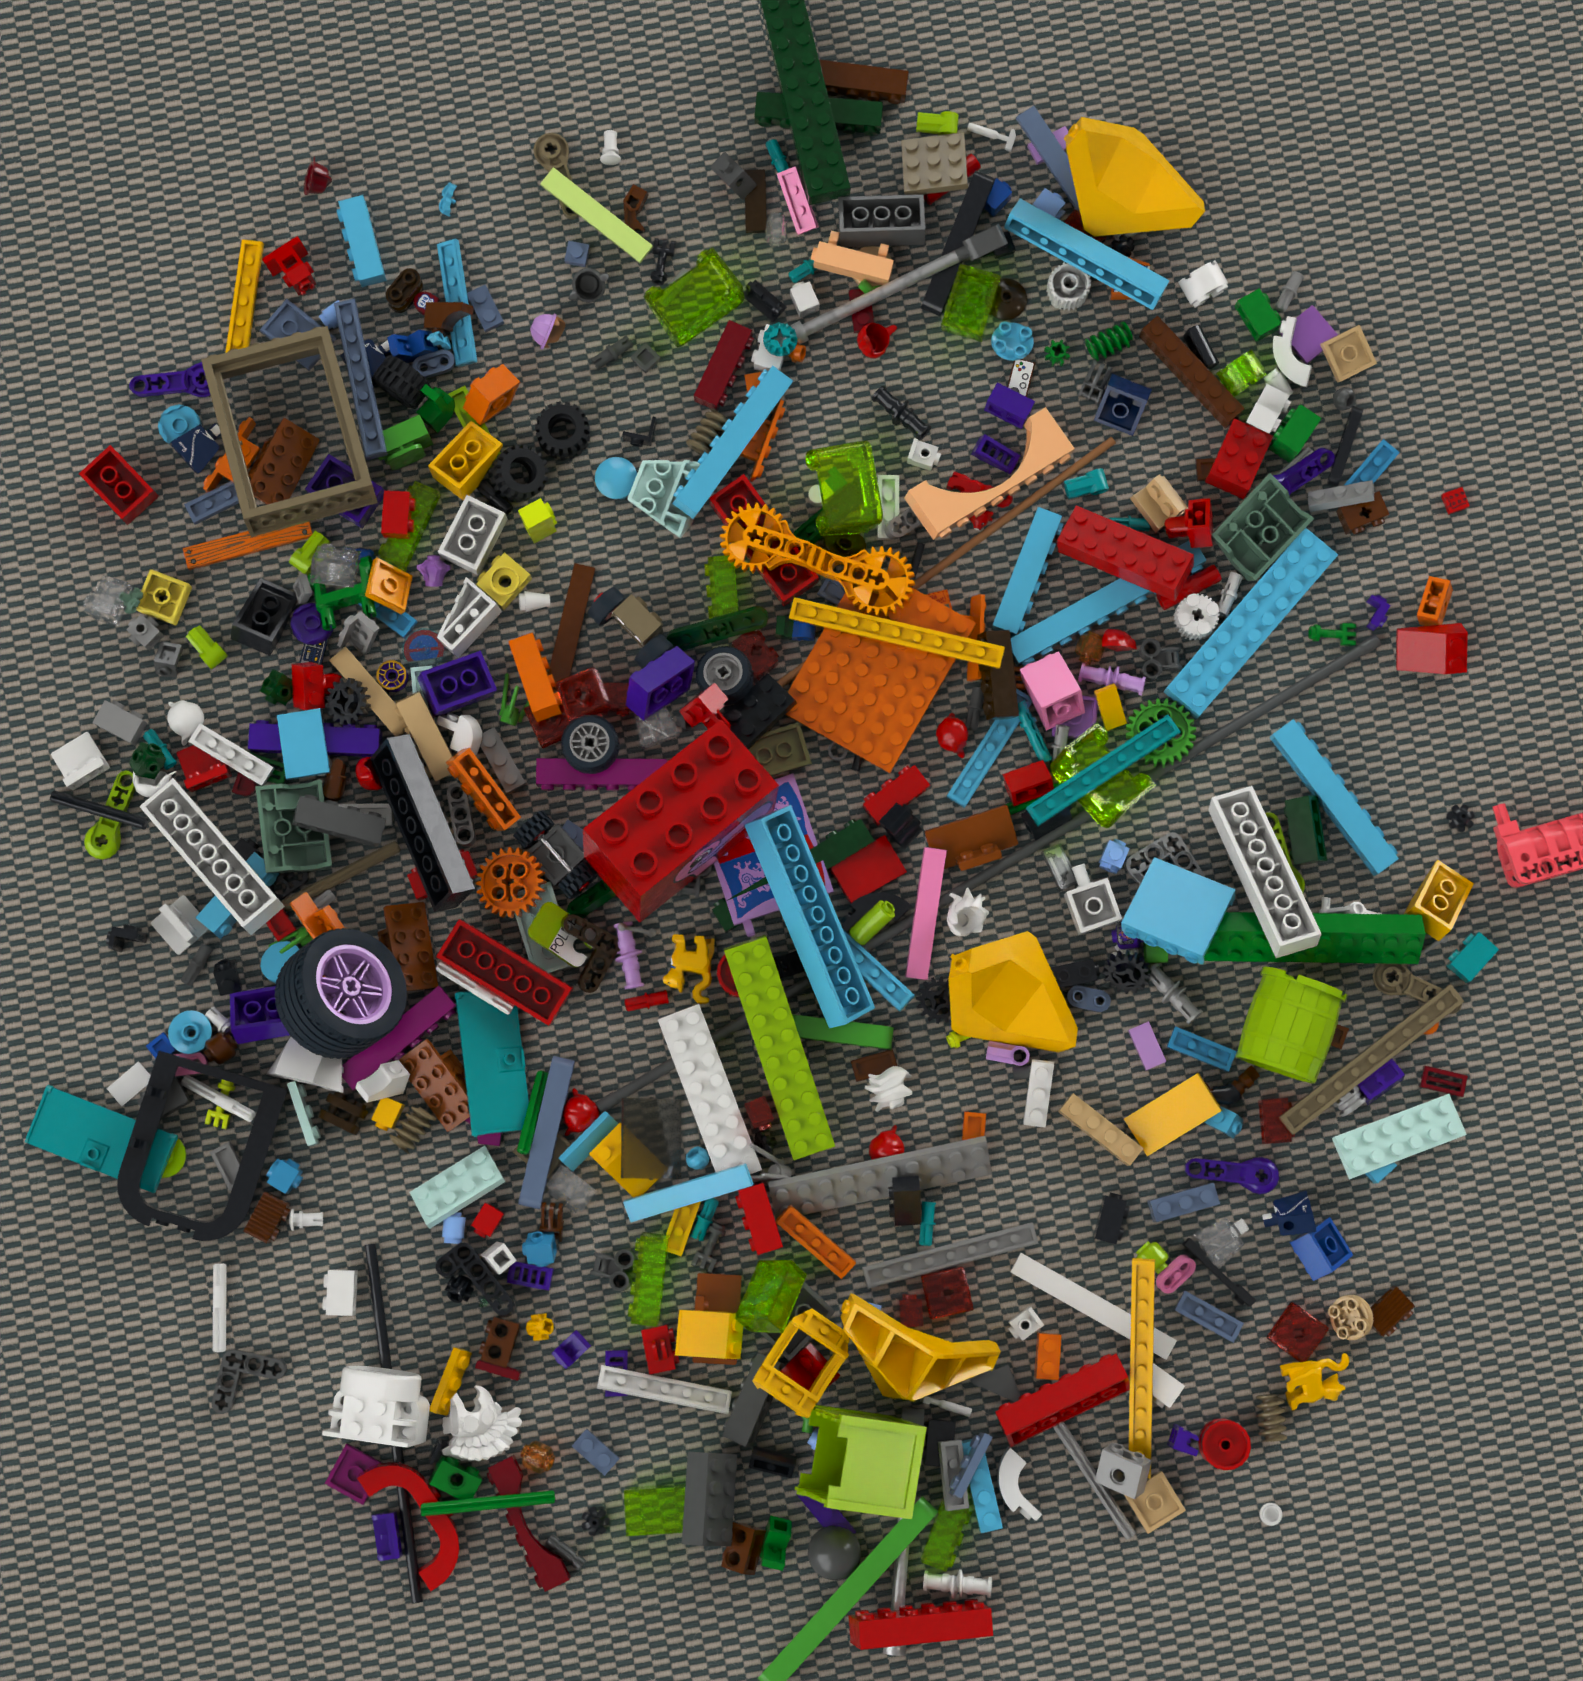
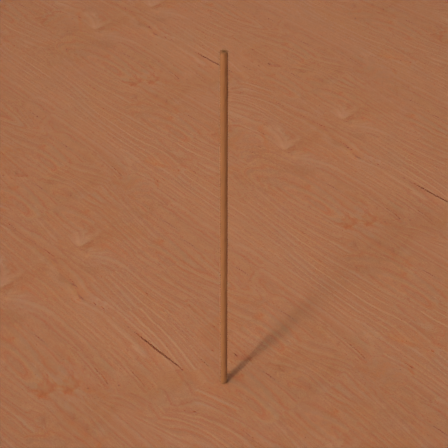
(992, 528)

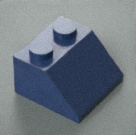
(1122, 404)

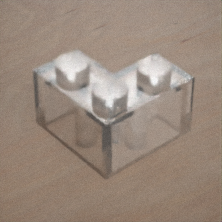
(105, 602)

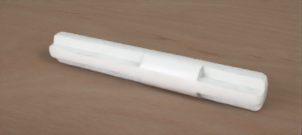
(474, 987)
(218, 1098)
(219, 1307)

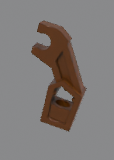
(630, 213)

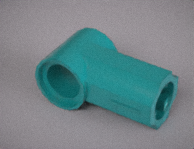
(1091, 483)

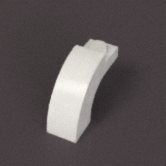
(1284, 357)
(1007, 1477)

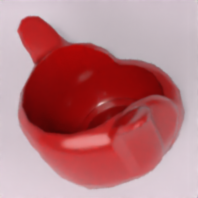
(874, 339)
(952, 735)
(366, 774)
(579, 1113)
(886, 1144)

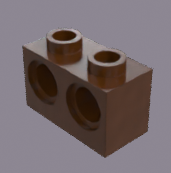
(505, 1343)
(747, 1550)

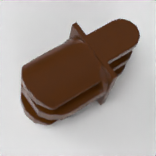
(335, 781)
(552, 1224)

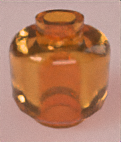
(1090, 648)
(537, 1457)

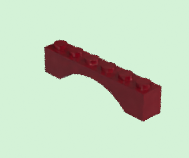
(548, 1566)

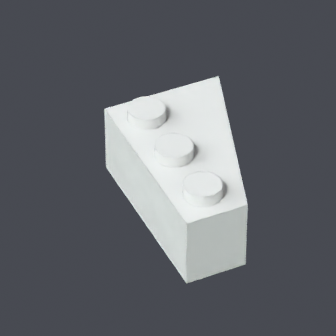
(468, 618)

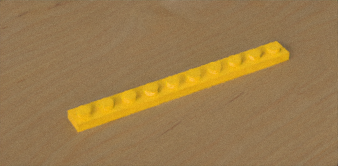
(897, 633)
(1141, 1356)

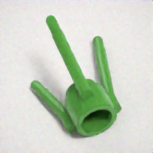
(510, 714)
(302, 937)

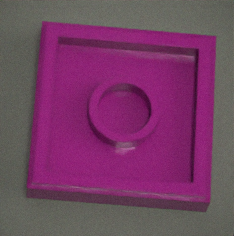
(345, 1472)

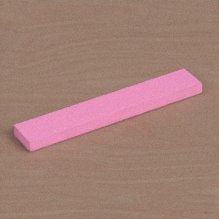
(925, 913)

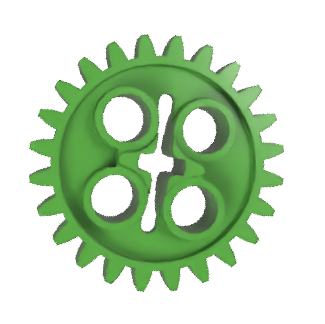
(1180, 719)

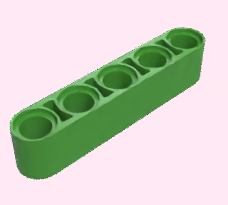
(851, 1033)

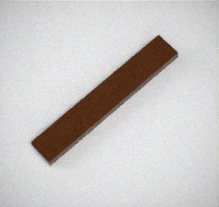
(571, 622)

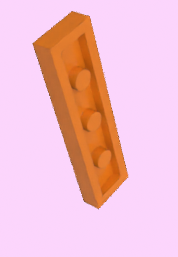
(815, 1241)

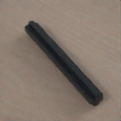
(99, 809)

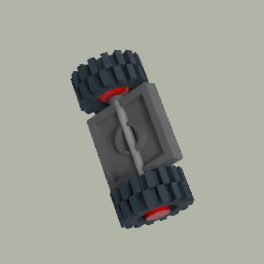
(556, 853)

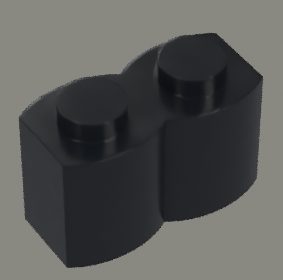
(901, 825)

